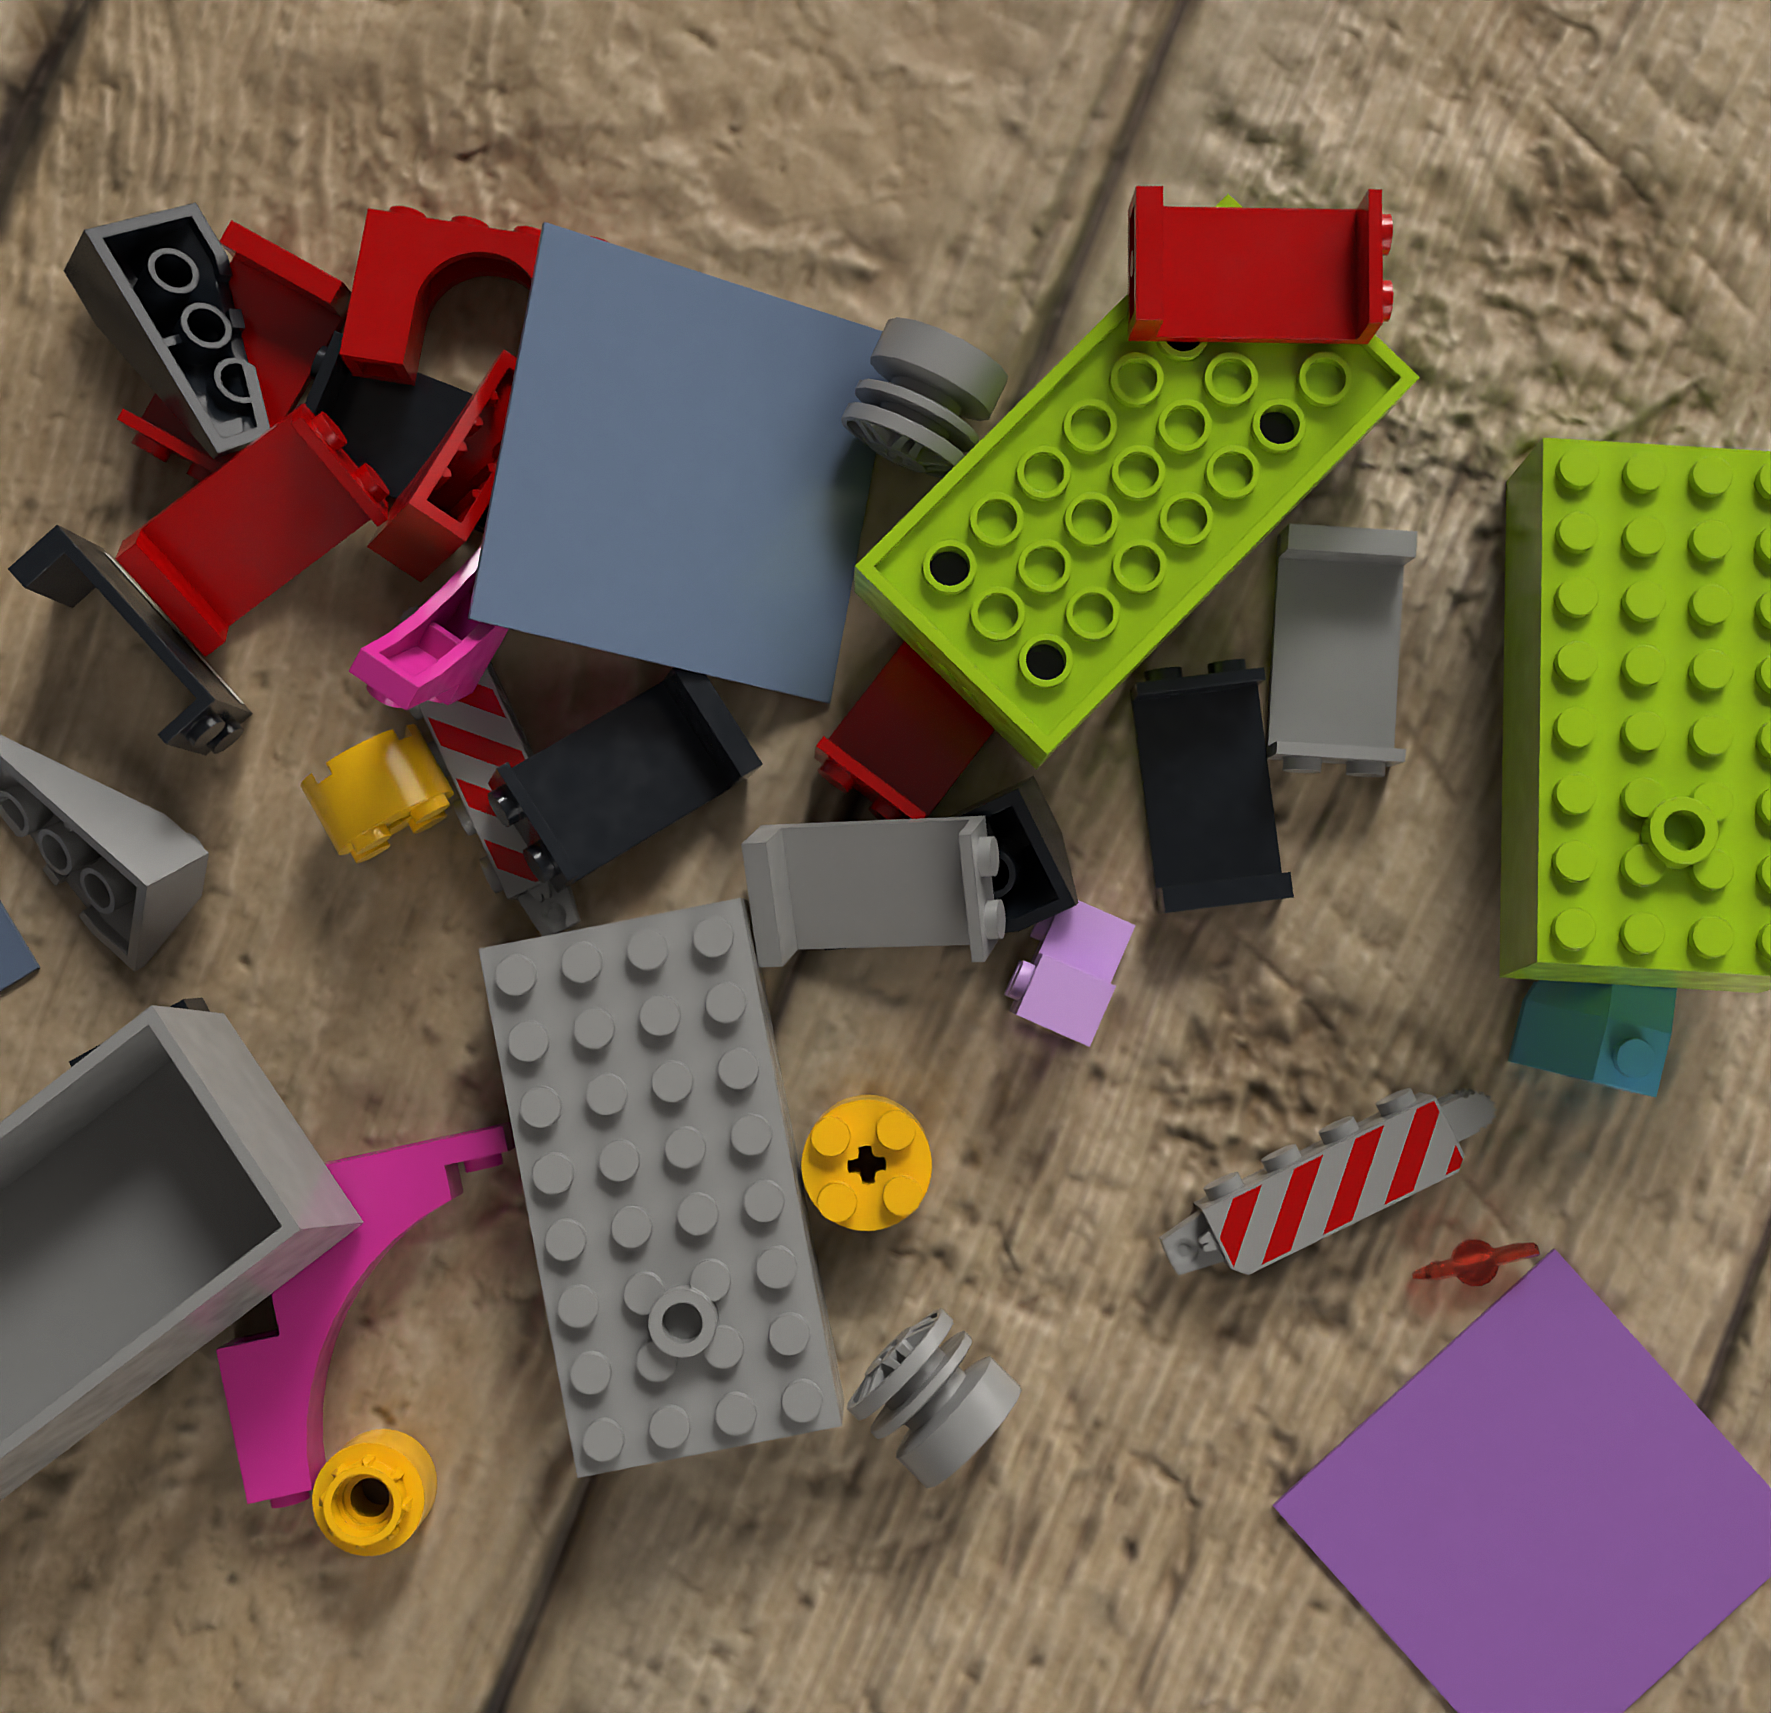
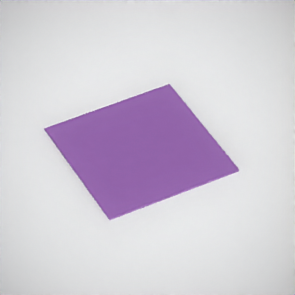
(1540, 1510)

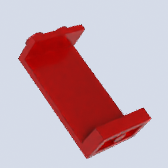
(1257, 272)
(287, 318)
(253, 526)
(903, 740)

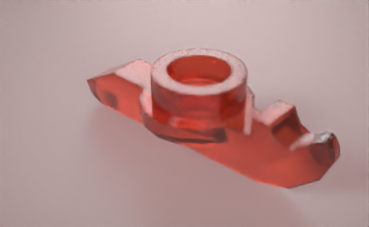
(1476, 1261)

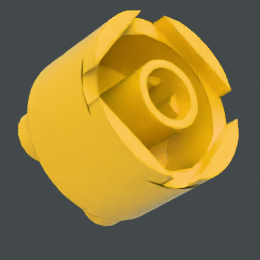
(379, 792)
(841, 1190)

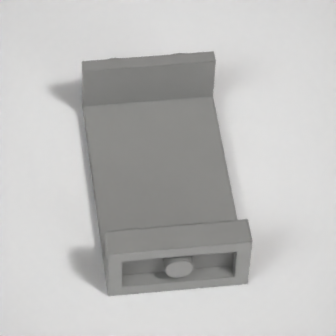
(1336, 648)
(873, 886)

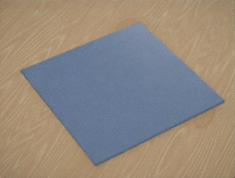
(678, 471)

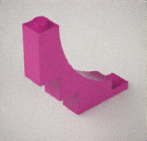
(280, 1375)

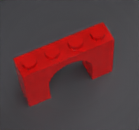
(406, 269)

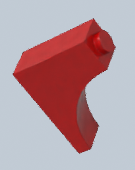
(453, 485)

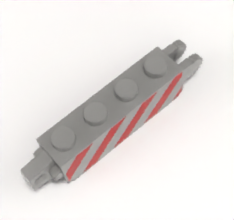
(469, 745)
(1329, 1183)

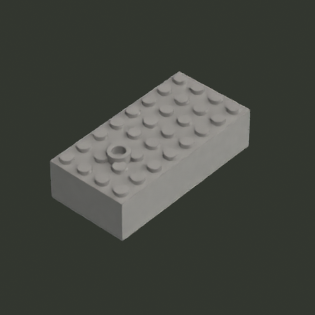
(663, 1187)

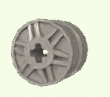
(930, 387)
(941, 1404)

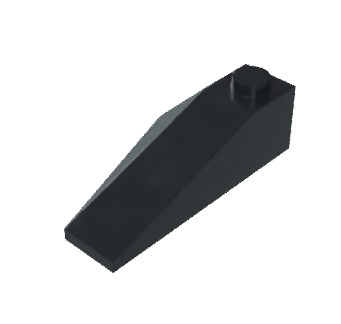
(168, 308)
(1033, 858)

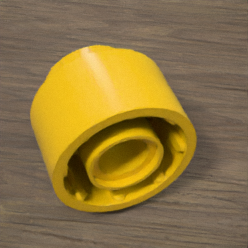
(352, 1519)

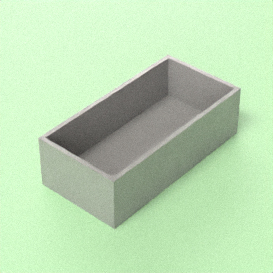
(142, 1221)

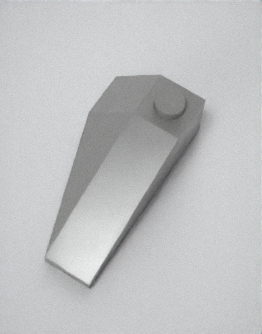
(114, 852)

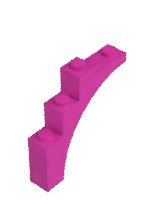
(432, 652)

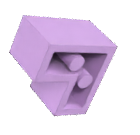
(1070, 971)

